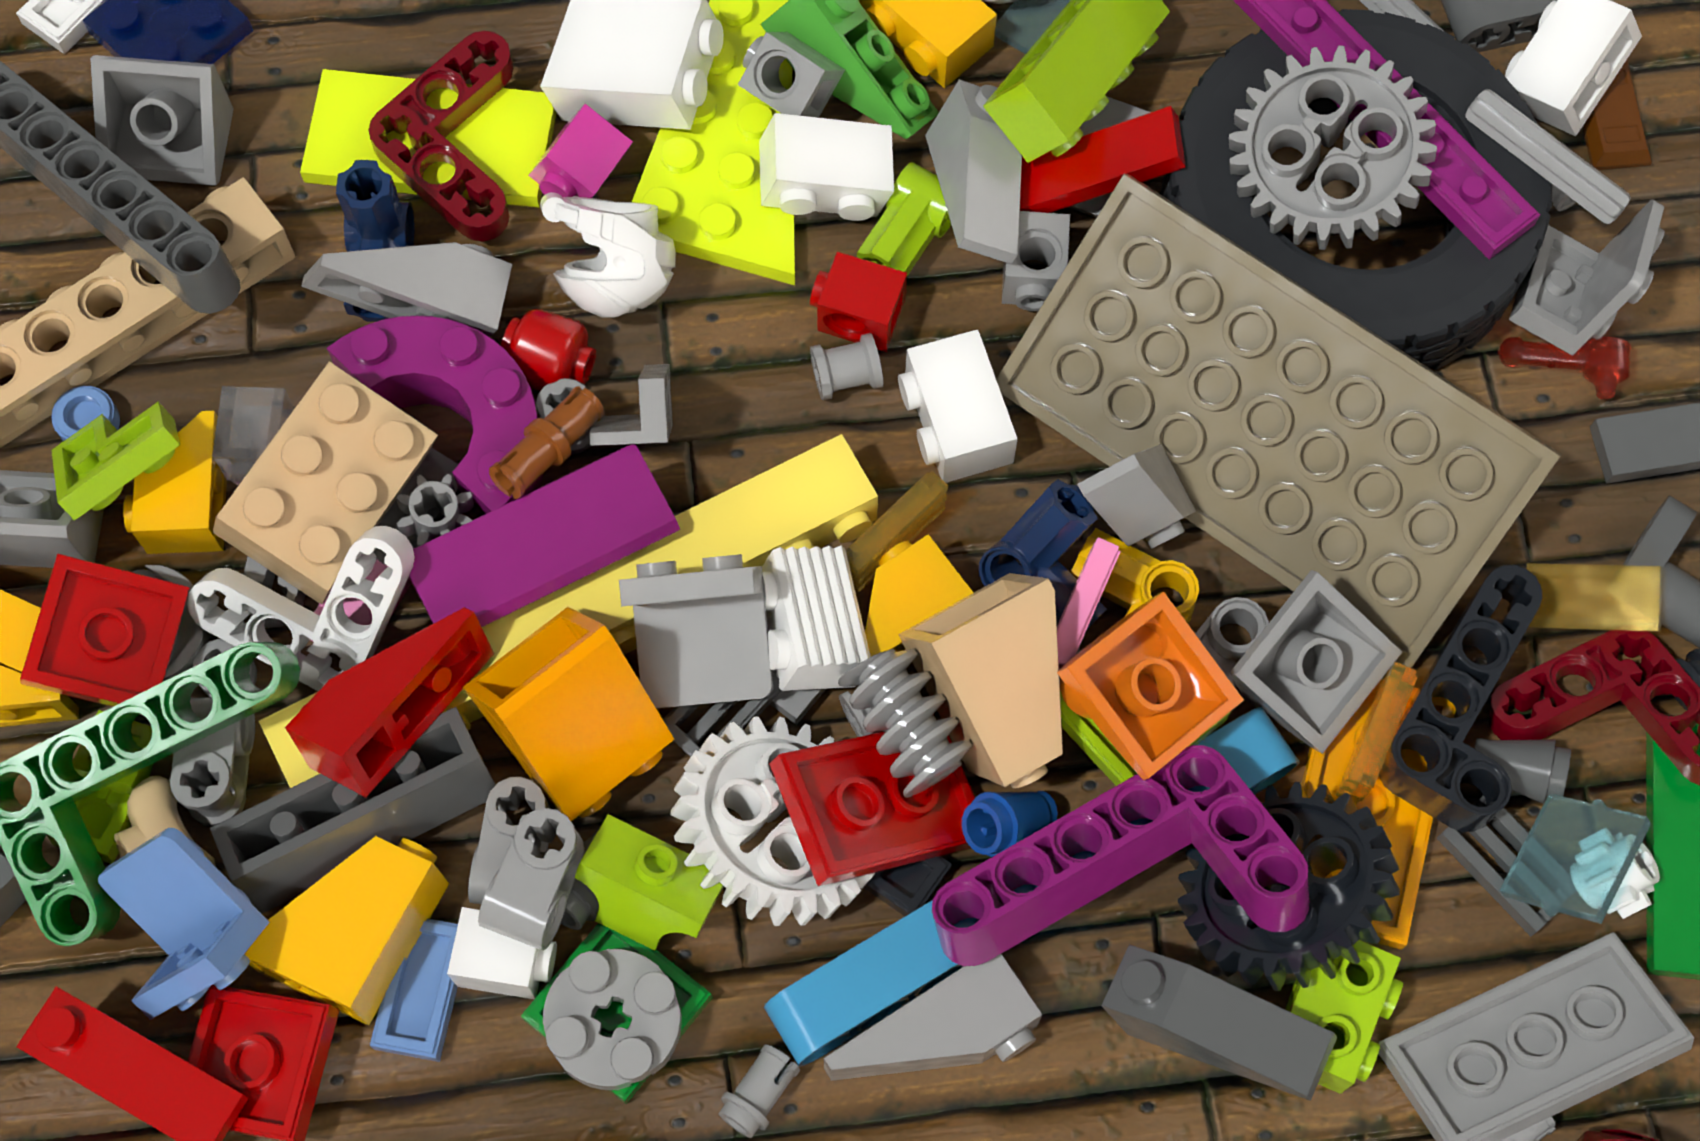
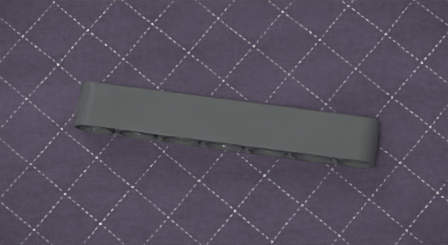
(114, 198)

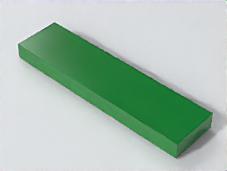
(1675, 846)

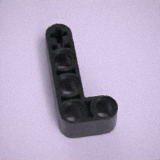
(1467, 688)

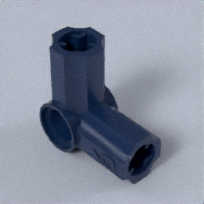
(372, 216)
(1041, 540)

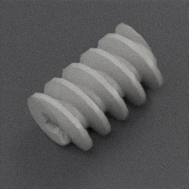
(906, 718)

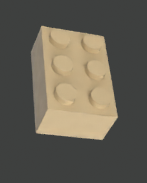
(323, 481)

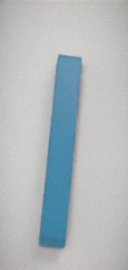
(908, 956)

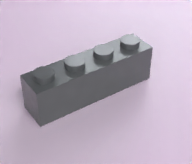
(316, 825)

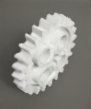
(737, 775)

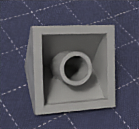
(162, 117)
(37, 527)
(1314, 663)

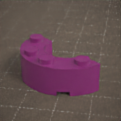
(453, 368)

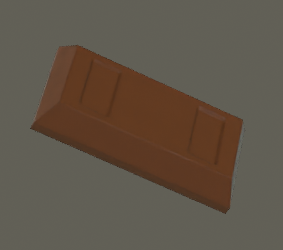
(1615, 127)

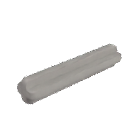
(1548, 156)

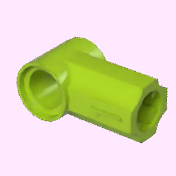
(909, 223)

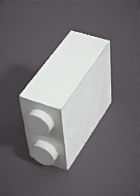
(634, 60)

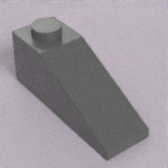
(1216, 1023)

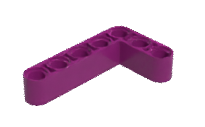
(1125, 851)

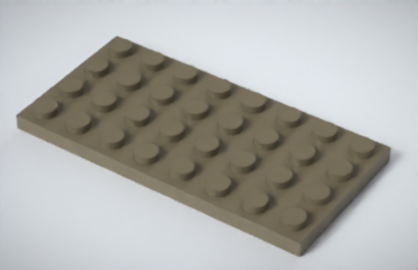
(1277, 414)

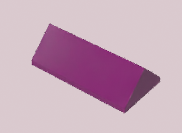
(543, 540)

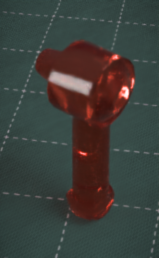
(1603, 360)

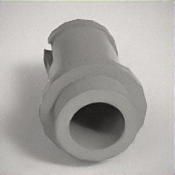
(758, 1091)

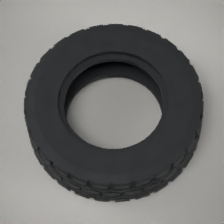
(1420, 307)

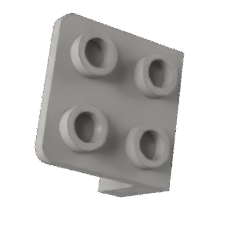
(1577, 292)
(700, 632)

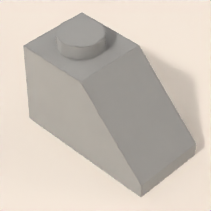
(1140, 497)

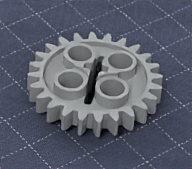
(1379, 174)

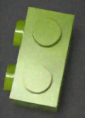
(1351, 1010)

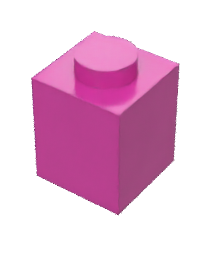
(580, 156)

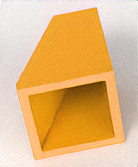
(572, 712)

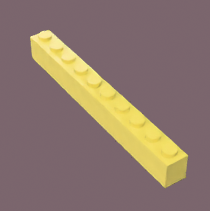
(793, 505)

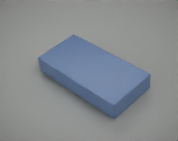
(419, 998)

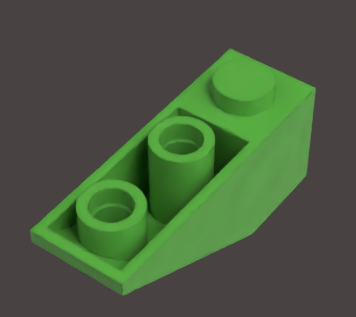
(873, 75)

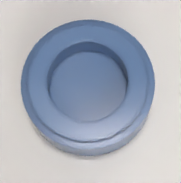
(80, 407)

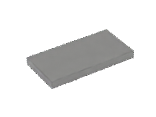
(1535, 1045)

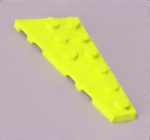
(711, 174)

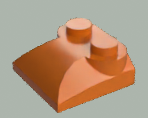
(1148, 686)

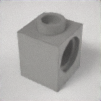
(814, 75)
(1042, 239)

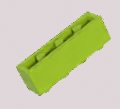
(1070, 72)

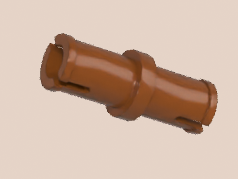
(546, 442)

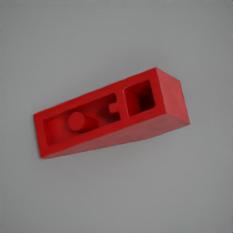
(383, 705)
(130, 1070)

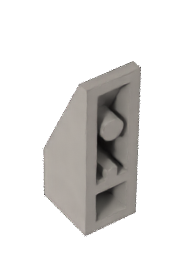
(977, 173)
(420, 280)
(950, 1025)

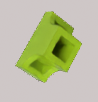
(644, 884)

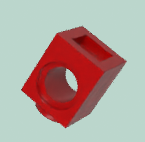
(859, 299)

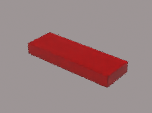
(1096, 163)

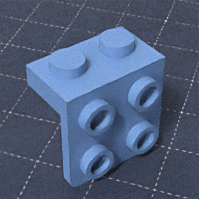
(188, 913)

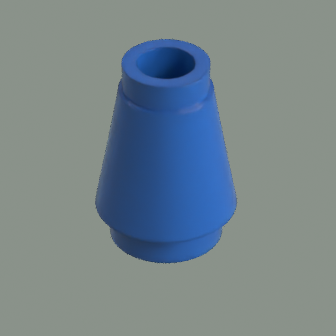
(1005, 818)

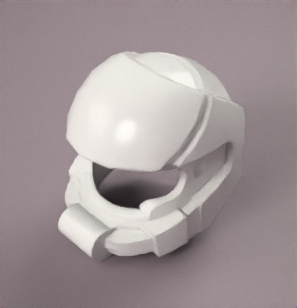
(632, 257)

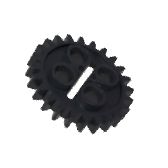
(1340, 907)

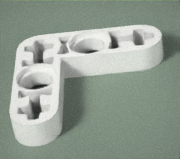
(330, 630)

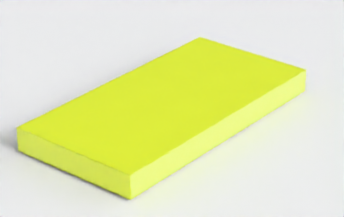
(500, 138)

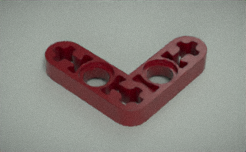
(430, 126)
(1611, 682)

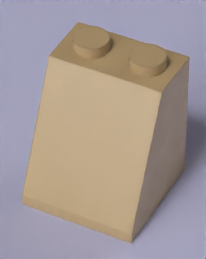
(999, 676)

